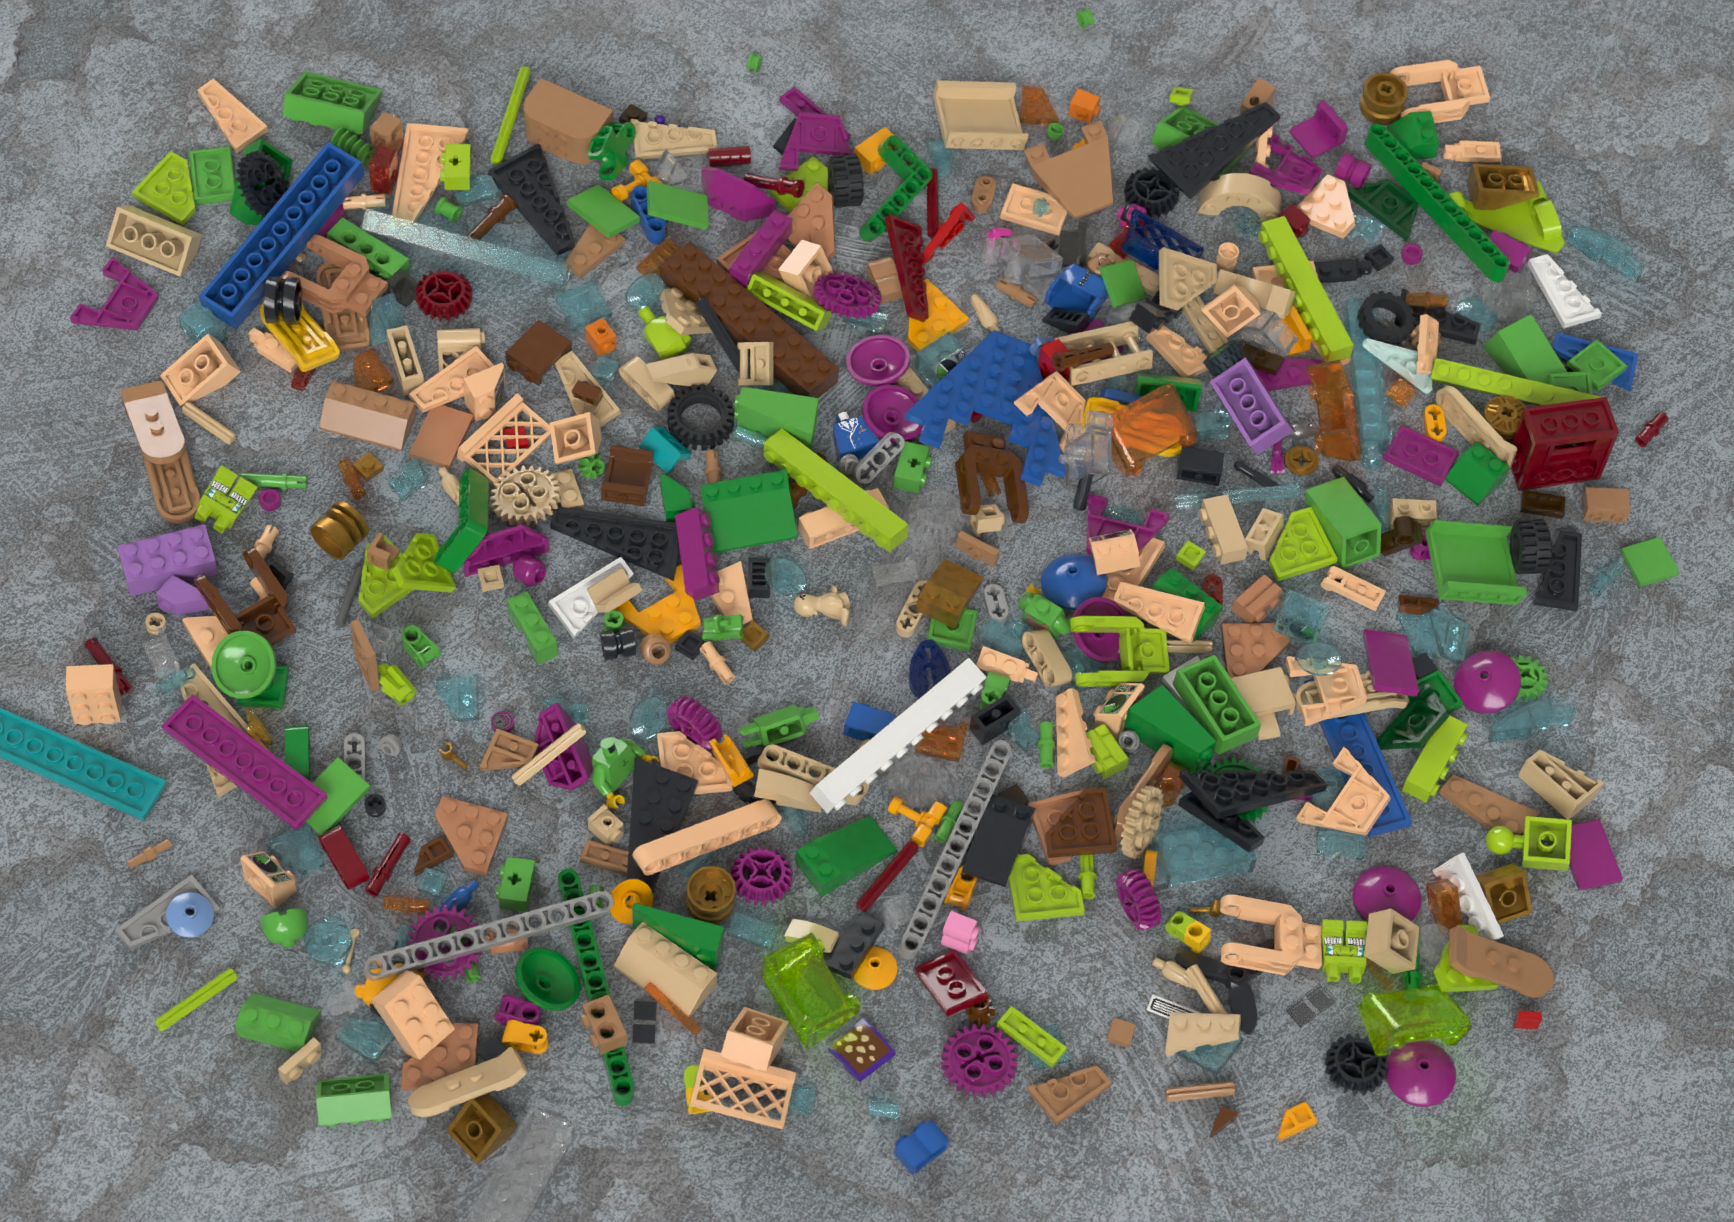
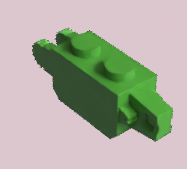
(779, 726)

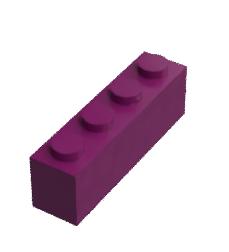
(761, 247)
(697, 553)

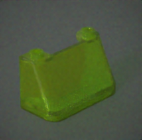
(807, 990)
(1412, 1017)

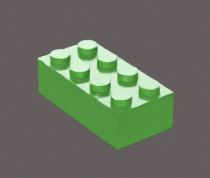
(1216, 703)

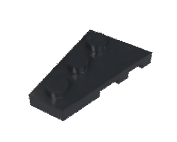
(853, 946)

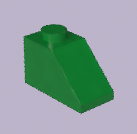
(675, 498)

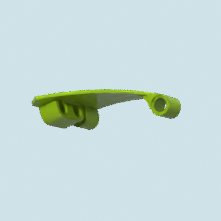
(1529, 221)

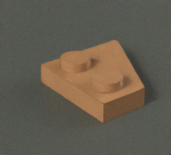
(508, 752)

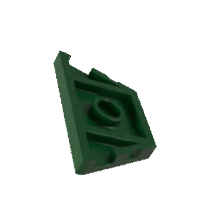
(1388, 205)
(1415, 722)

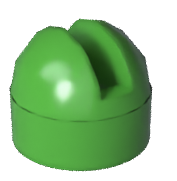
(1055, 131)

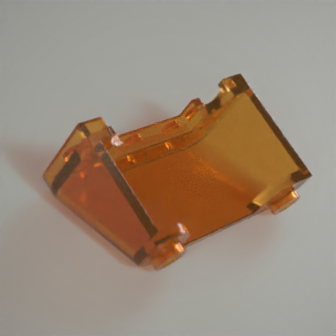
(1150, 428)

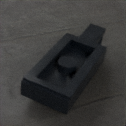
(1342, 270)

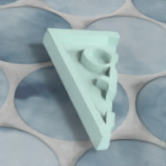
(1400, 360)

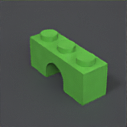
(537, 633)

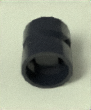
(618, 643)

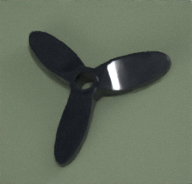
(1239, 992)

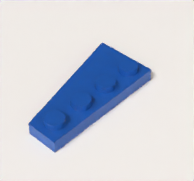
(1569, 346)

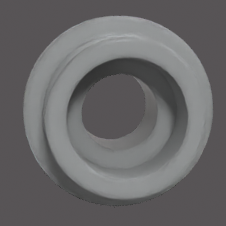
(847, 464)
(1128, 734)
(390, 745)

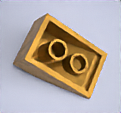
(1501, 185)
(948, 593)

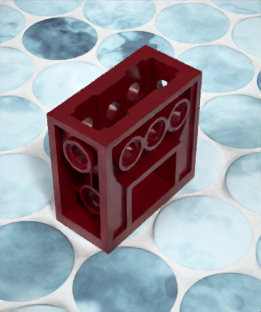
(1563, 443)

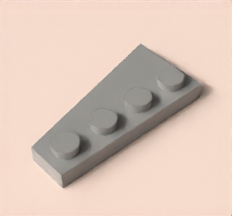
(152, 921)

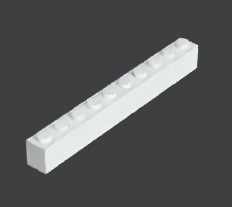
(896, 736)

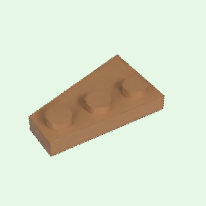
(592, 250)
(1068, 1094)

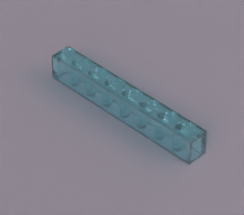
(1367, 382)

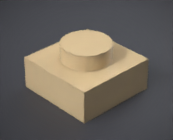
(490, 578)

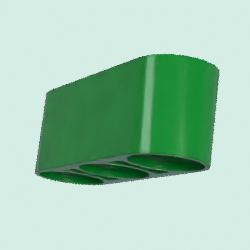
(298, 749)

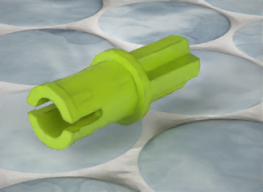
(1087, 876)

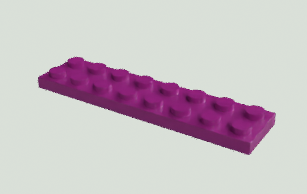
(244, 762)

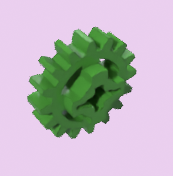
(1532, 678)

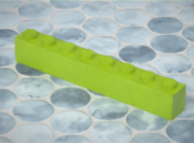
(1310, 295)
(1501, 384)
(836, 490)

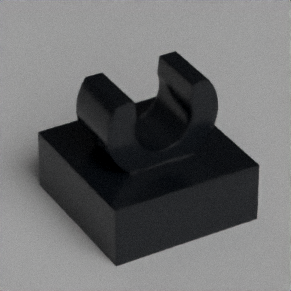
(281, 574)

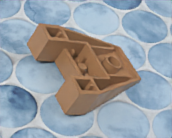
(1077, 178)

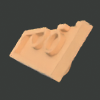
(1262, 148)
(1180, 355)
(733, 593)

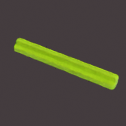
(195, 999)

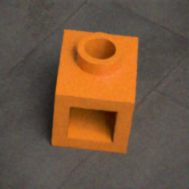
(1084, 106)
(600, 337)

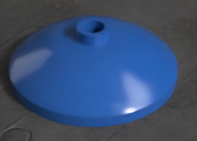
(1070, 589)

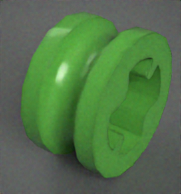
(1085, 18)
(754, 62)

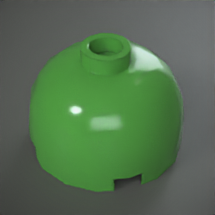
(285, 927)

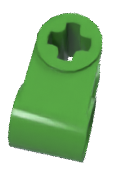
(421, 649)
(994, 688)

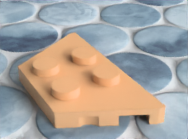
(206, 634)

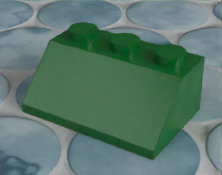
(1187, 387)
(1176, 584)

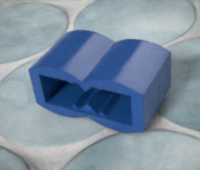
(921, 1146)

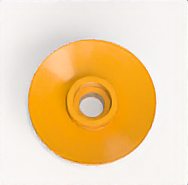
(640, 894)
(877, 977)

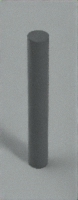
(348, 599)

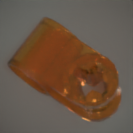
(1171, 784)

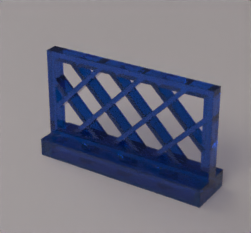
(1147, 252)

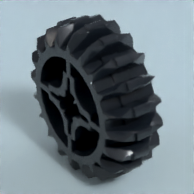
(1151, 191)
(1341, 1070)

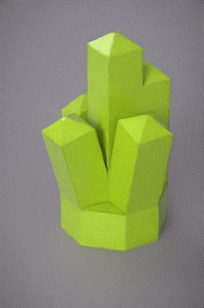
(396, 684)

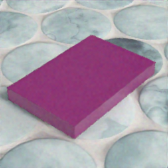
(1420, 455)
(1592, 856)

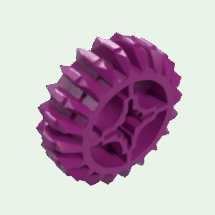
(694, 721)
(762, 887)
(1138, 899)

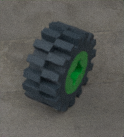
(1223, 358)

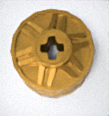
(1503, 415)
(339, 530)
(710, 884)

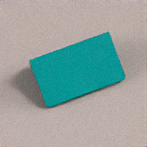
(665, 448)

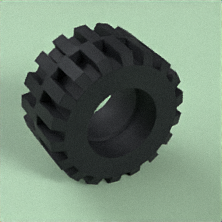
(846, 180)
(1530, 546)

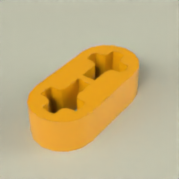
(1439, 423)
(1149, 864)

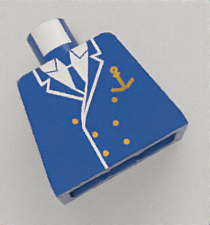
(852, 436)

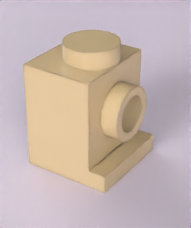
(987, 520)
(597, 825)

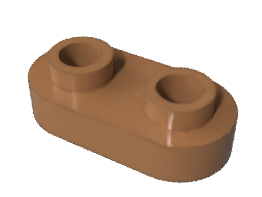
(984, 190)

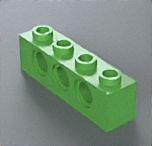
(381, 258)

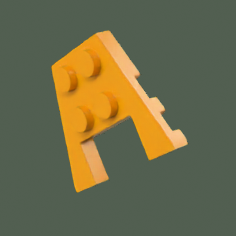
(667, 617)

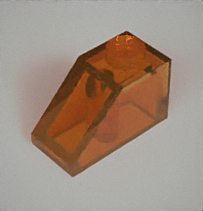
(1444, 903)

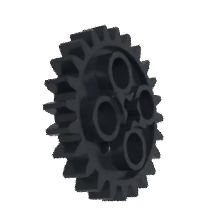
(254, 170)

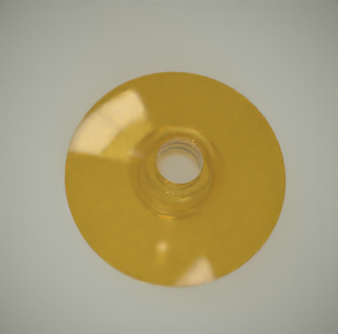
(256, 728)

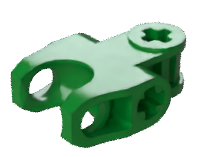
(612, 146)

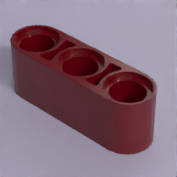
(344, 858)

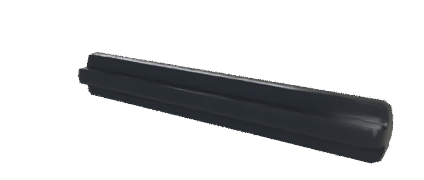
(719, 331)

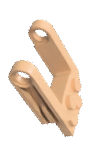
(1458, 85)
(1293, 940)

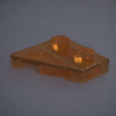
(1036, 107)

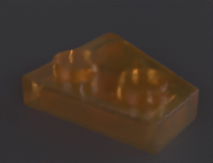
(370, 372)
(943, 743)

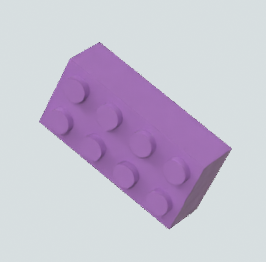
(1251, 406)
(179, 553)

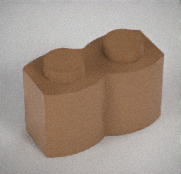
(884, 276)

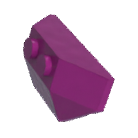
(735, 195)
(505, 547)
(572, 765)

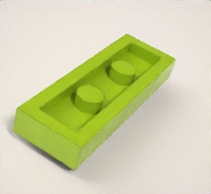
(1031, 1036)

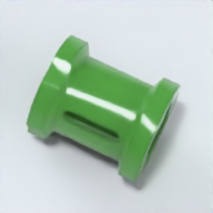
(448, 210)
(616, 622)

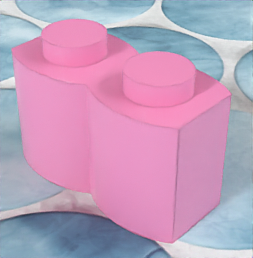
(960, 933)

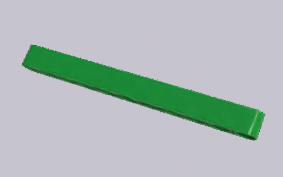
(1437, 203)
(592, 975)

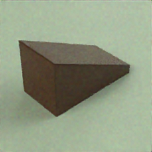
(1290, 764)
(1225, 1117)

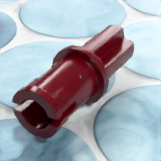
(1651, 429)

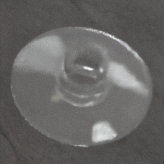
(1432, 936)

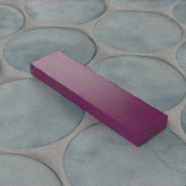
(798, 102)

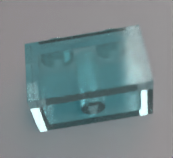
(200, 321)

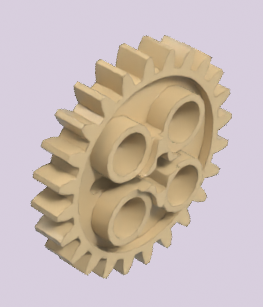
(535, 485)
(1142, 822)

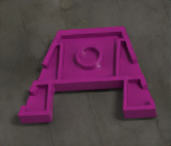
(814, 135)
(1293, 172)
(125, 307)
(1101, 525)

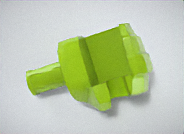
(662, 336)

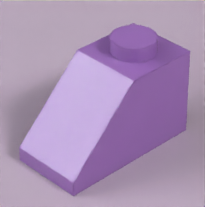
(180, 597)

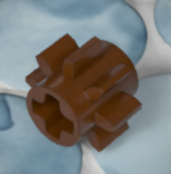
(981, 1012)

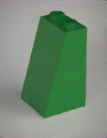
(1163, 720)

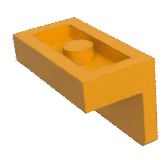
(1298, 327)

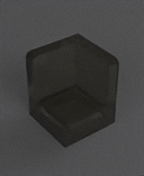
(403, 287)

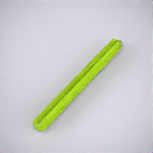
(510, 115)

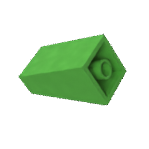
(1524, 351)
(773, 410)
(1346, 521)

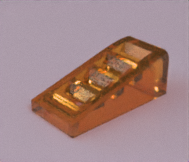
(666, 249)

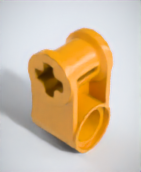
(961, 891)
(523, 1037)

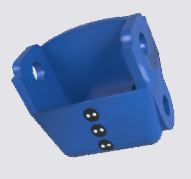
(1077, 291)

